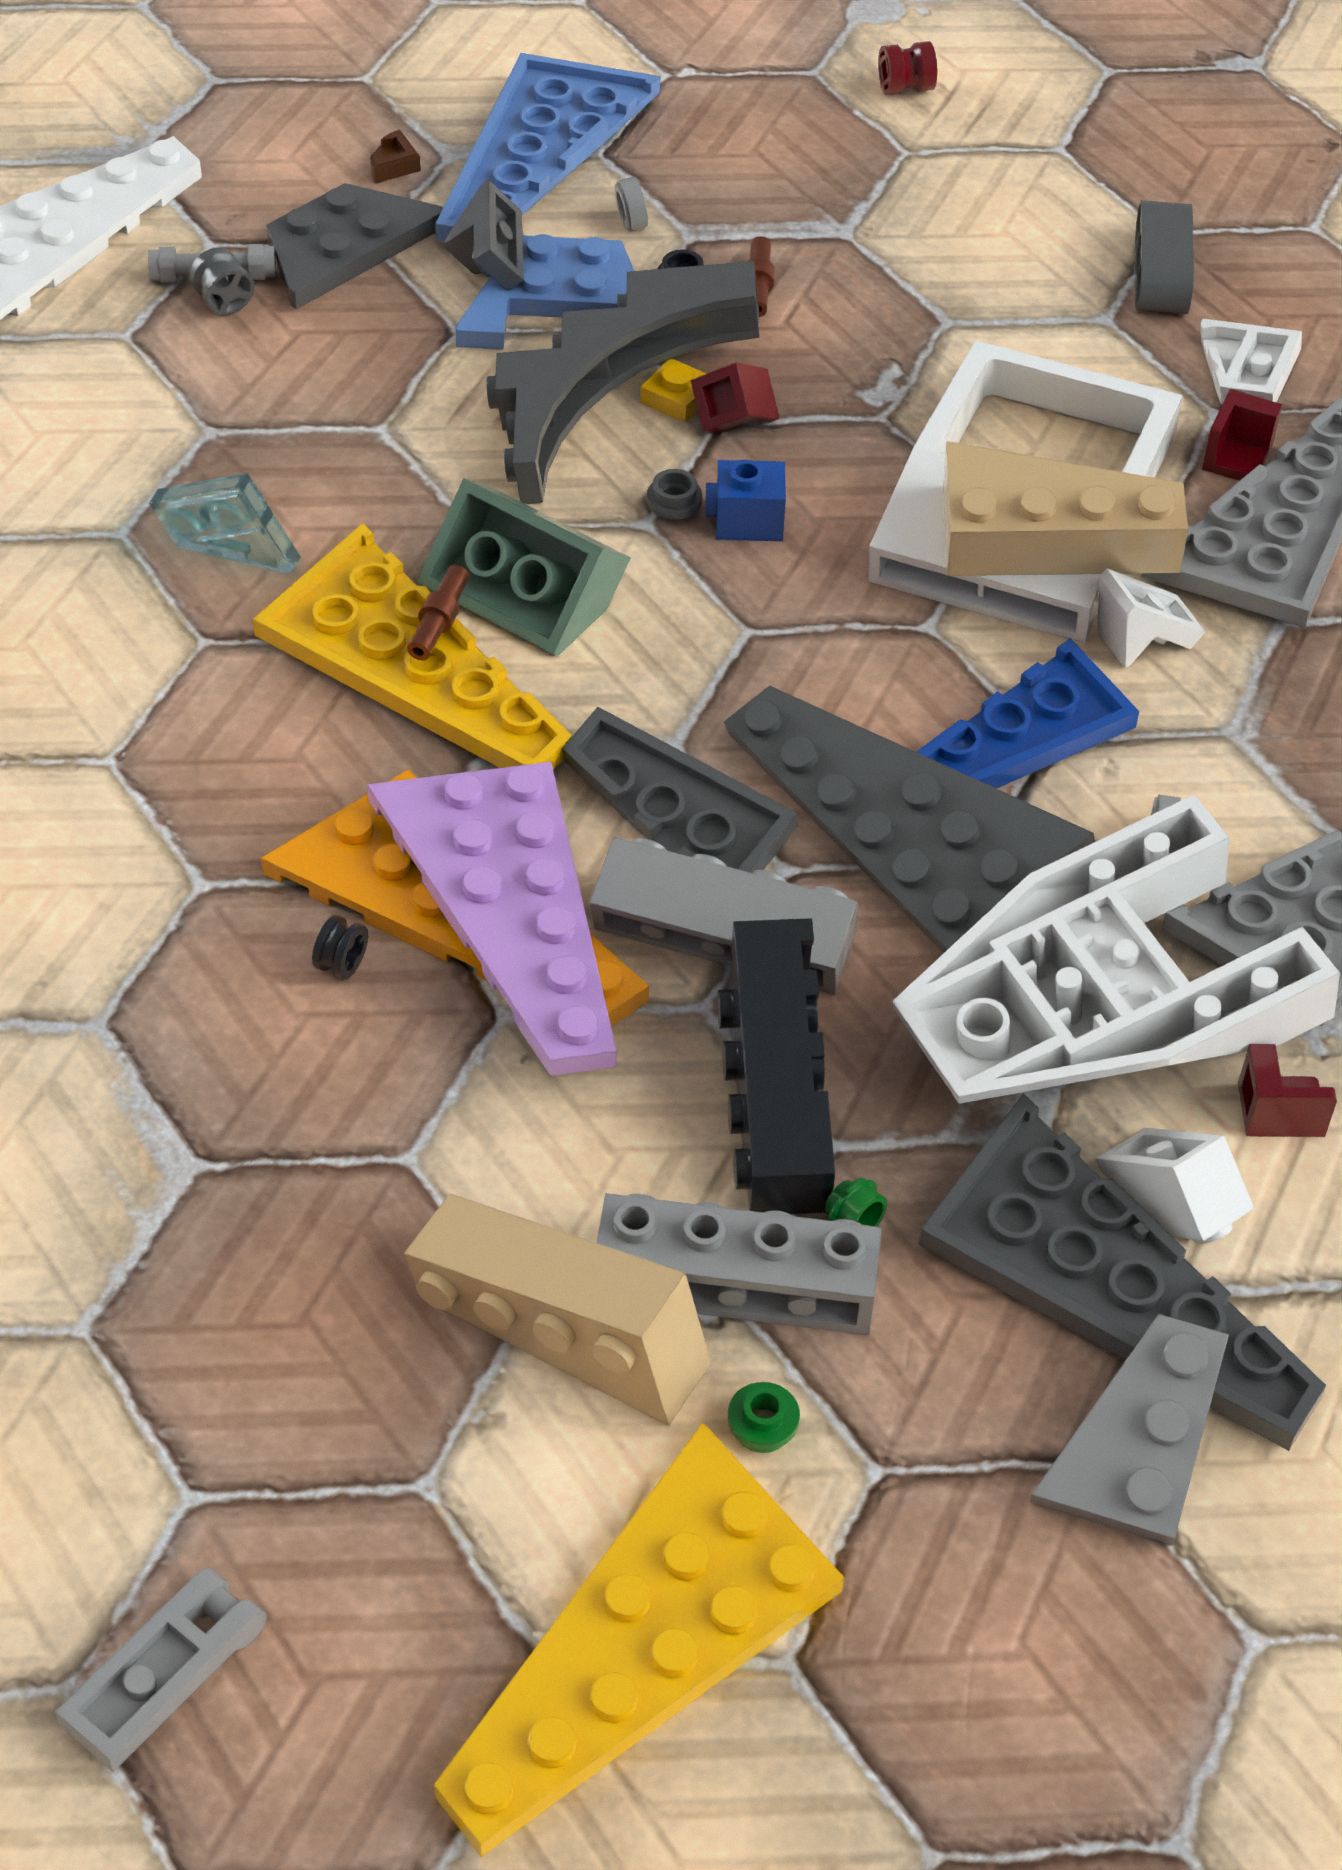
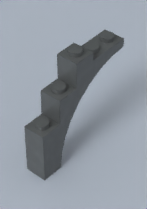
(658, 318)

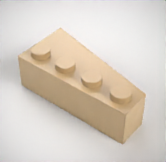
(1056, 517)
(566, 1302)

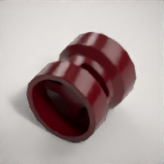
(907, 68)

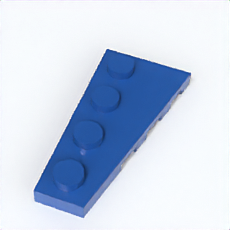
(1037, 722)

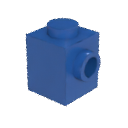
(748, 500)

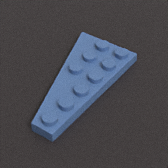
(544, 128)

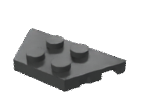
(344, 237)

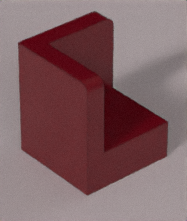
(734, 396)
(1241, 435)
(1281, 1104)

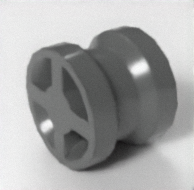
(221, 281)

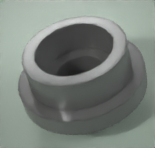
(674, 494)

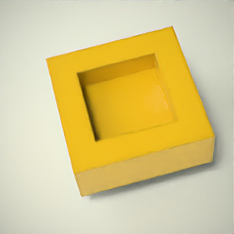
(671, 390)

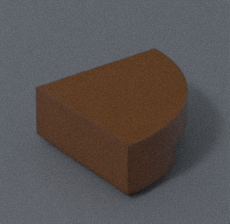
(394, 158)

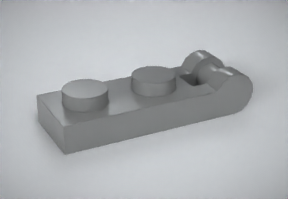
(159, 1668)

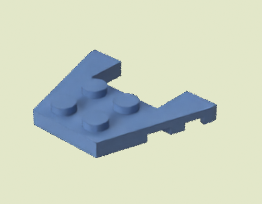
(558, 278)

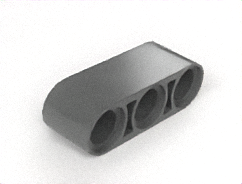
(1164, 257)

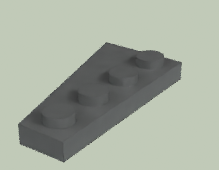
(677, 796)

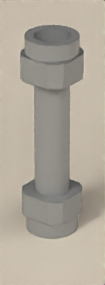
(167, 265)

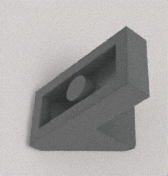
(490, 237)

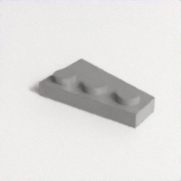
(1142, 1436)

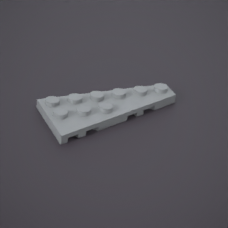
(1273, 531)
(1286, 895)

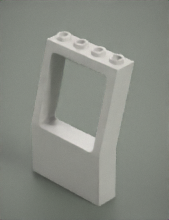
(911, 538)

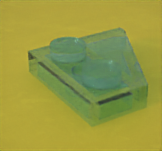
(226, 521)

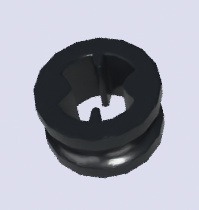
(340, 947)

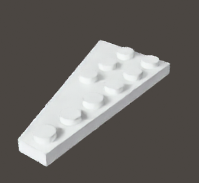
(69, 223)

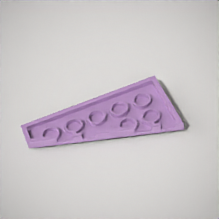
(509, 887)

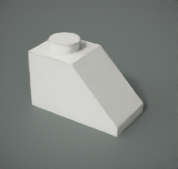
(1181, 1181)

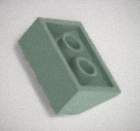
(524, 567)

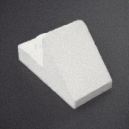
(1137, 613)

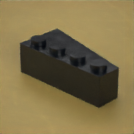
(777, 1068)

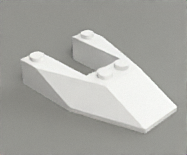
(1078, 988)

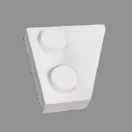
(1249, 357)

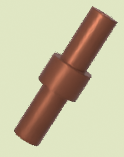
(764, 270)
(438, 612)

